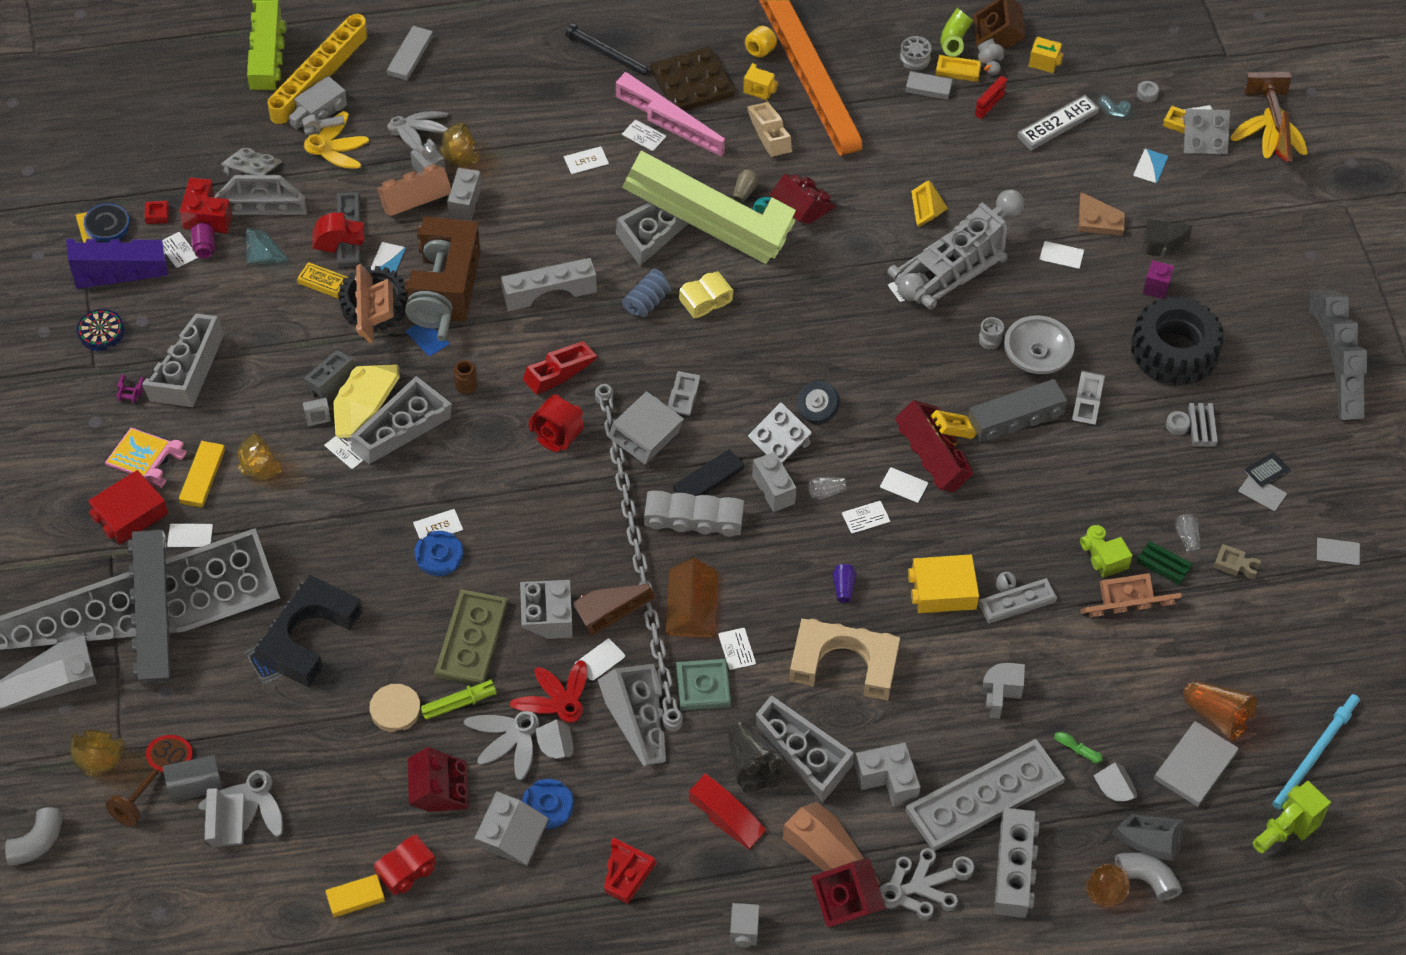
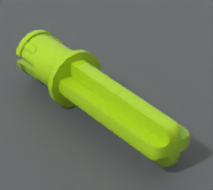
(458, 699)

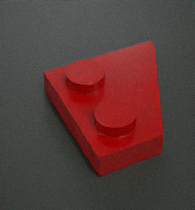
(626, 870)

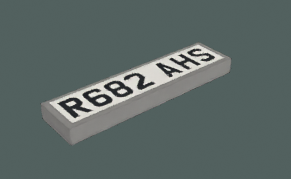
(1058, 122)

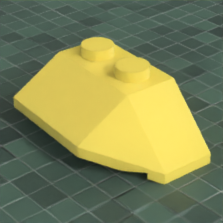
(362, 397)

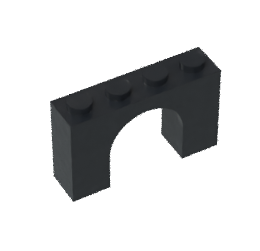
(312, 600)

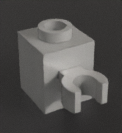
(426, 156)

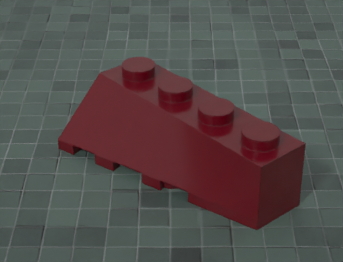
(935, 449)

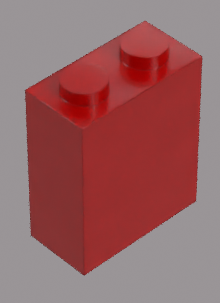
(127, 507)

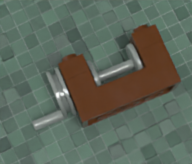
(446, 296)

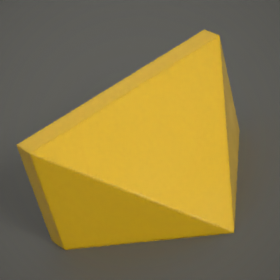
(927, 203)

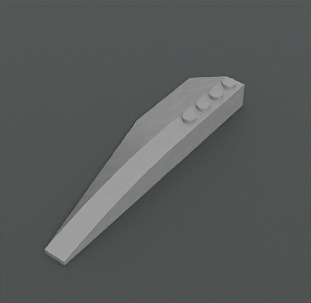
(200, 588)

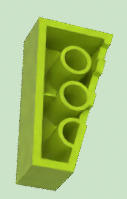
(265, 45)

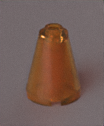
(1221, 707)

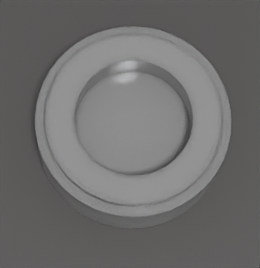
(1147, 91)
(1178, 423)

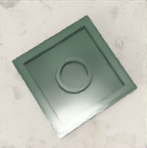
(703, 684)

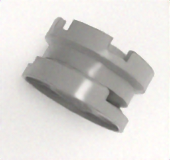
(915, 54)

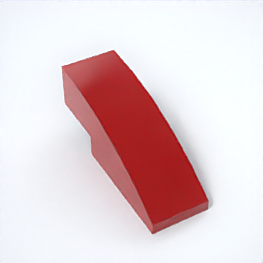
(558, 367)
(726, 811)

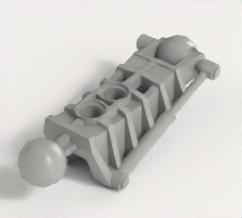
(974, 243)

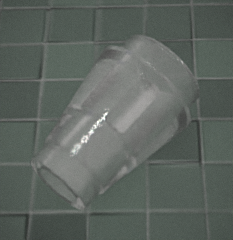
(826, 486)
(1188, 530)

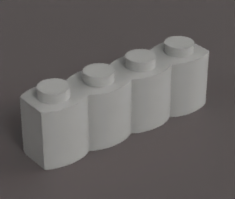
(697, 513)

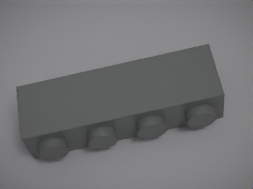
(1017, 410)

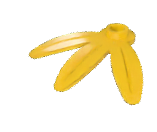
(1270, 134)
(329, 148)

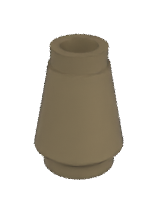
(745, 185)

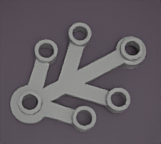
(922, 885)

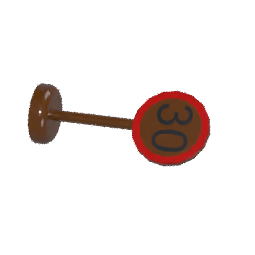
(160, 752)

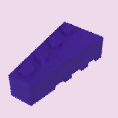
(115, 261)

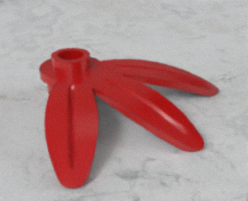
(560, 697)

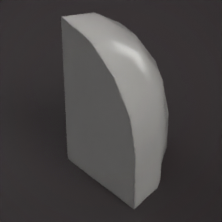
(555, 740)
(1116, 783)

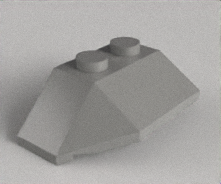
(262, 196)

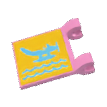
(144, 453)

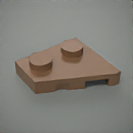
(1099, 217)

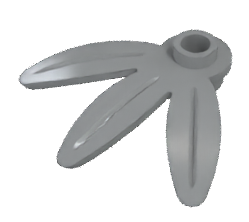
(406, 126)
(514, 735)
(254, 797)

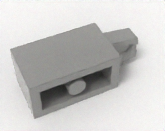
(321, 99)

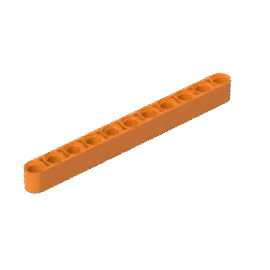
(813, 76)

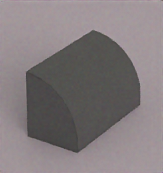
(192, 778)

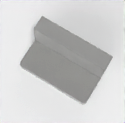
(224, 818)

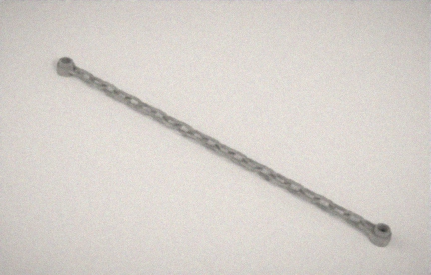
(606, 399)

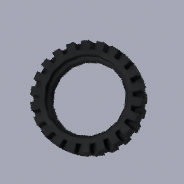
(349, 287)

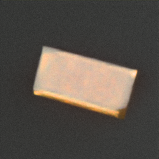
(692, 599)

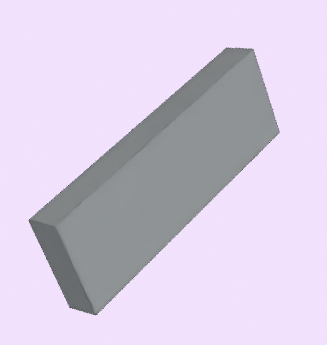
(409, 53)
(1017, 600)

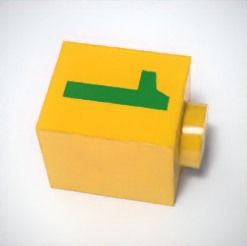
(1045, 55)

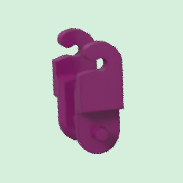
(138, 390)

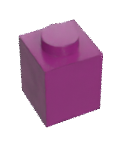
(1158, 279)

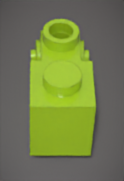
(1107, 556)

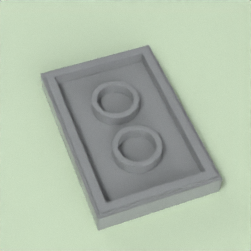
(1196, 763)

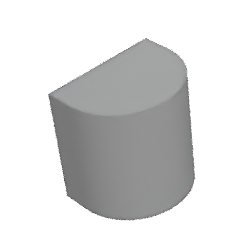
(316, 411)

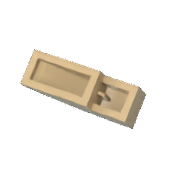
(770, 129)

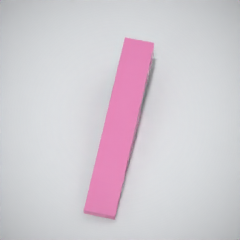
(667, 114)

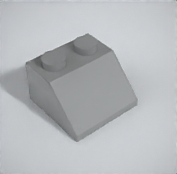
(511, 829)

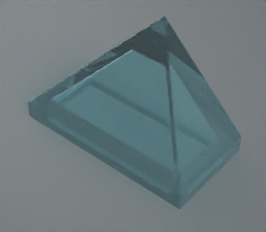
(261, 248)

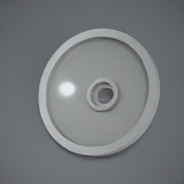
(1041, 336)

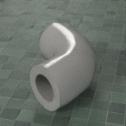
(38, 840)
(1151, 870)

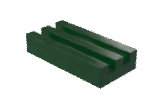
(1166, 560)

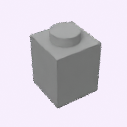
(744, 925)

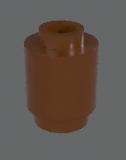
(465, 377)

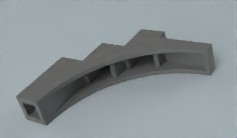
(1348, 359)

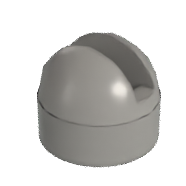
(1002, 584)

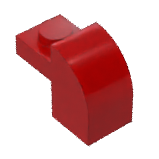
(334, 229)

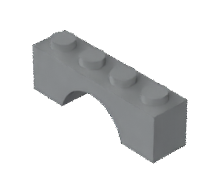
(524, 287)

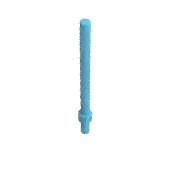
(1341, 718)

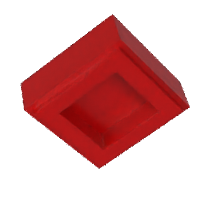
(156, 212)

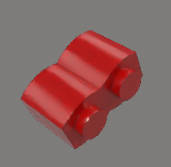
(405, 865)

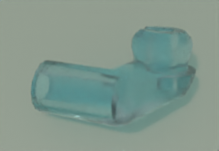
(1114, 109)

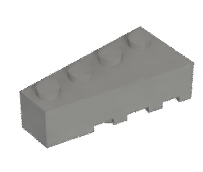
(647, 230)

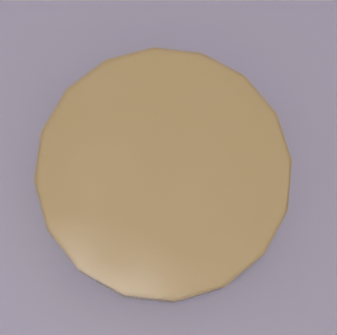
(395, 707)

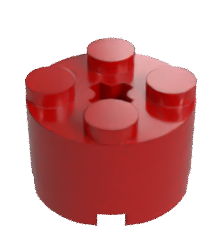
(556, 423)

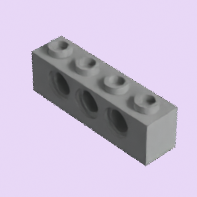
(1007, 899)

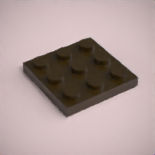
(692, 79)

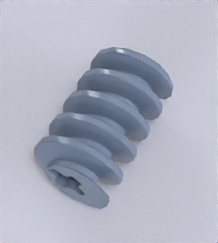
(647, 294)

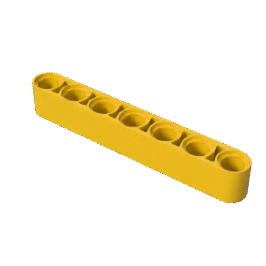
(318, 66)

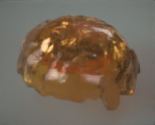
(1108, 885)

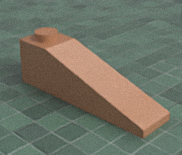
(820, 837)

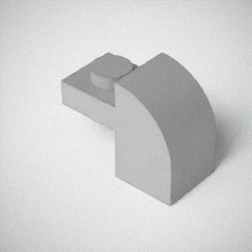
(1001, 682)

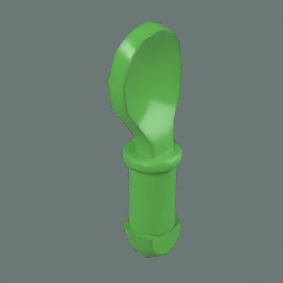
(1084, 751)

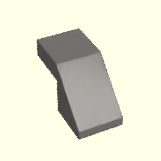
(1088, 397)

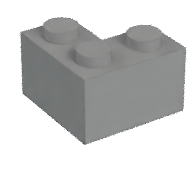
(891, 768)

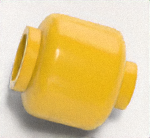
(760, 41)

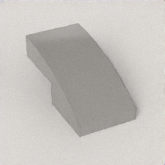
(684, 393)

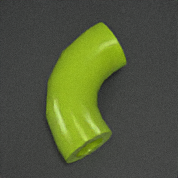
(953, 33)

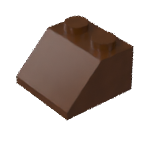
(1001, 22)

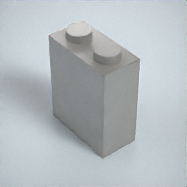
(645, 427)

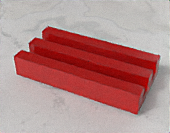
(991, 97)

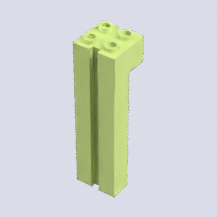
(710, 210)

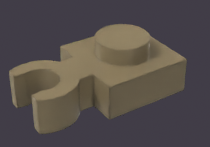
(1232, 561)

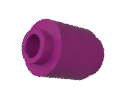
(203, 240)

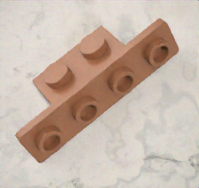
(373, 303)
(1128, 592)

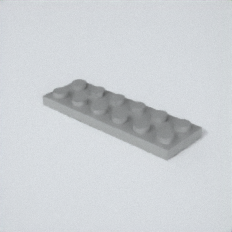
(984, 794)

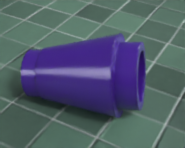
(844, 582)

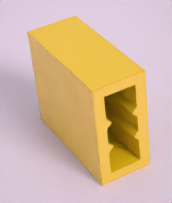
(943, 584)

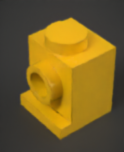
(759, 83)

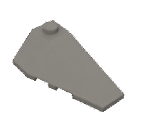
(54, 672)
(634, 702)

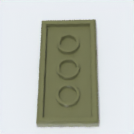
(471, 637)

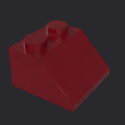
(848, 892)

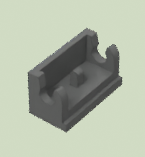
(330, 376)

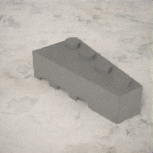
(187, 363)
(401, 420)
(809, 750)

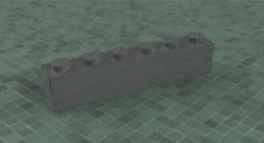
(151, 607)

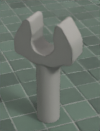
(313, 125)

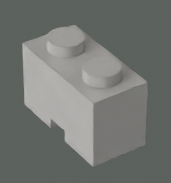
(464, 194)
(774, 481)

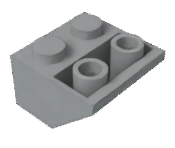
(547, 608)

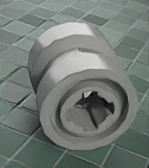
(991, 333)

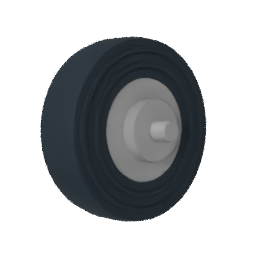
(818, 402)

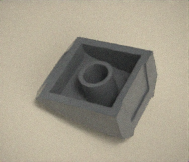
(1152, 835)

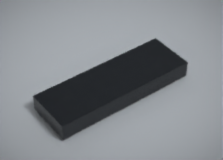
(710, 475)

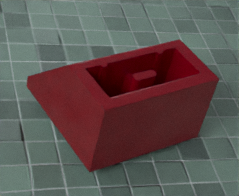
(803, 197)
(437, 781)

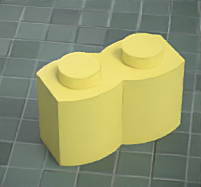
(706, 294)

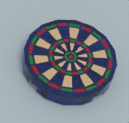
(100, 329)

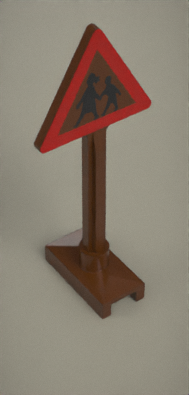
(1270, 85)

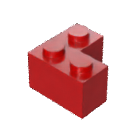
(202, 207)

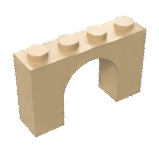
(819, 638)

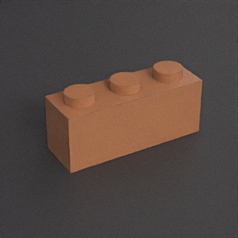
(414, 189)

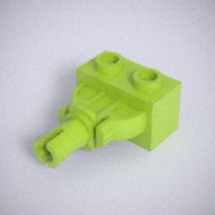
(1300, 815)

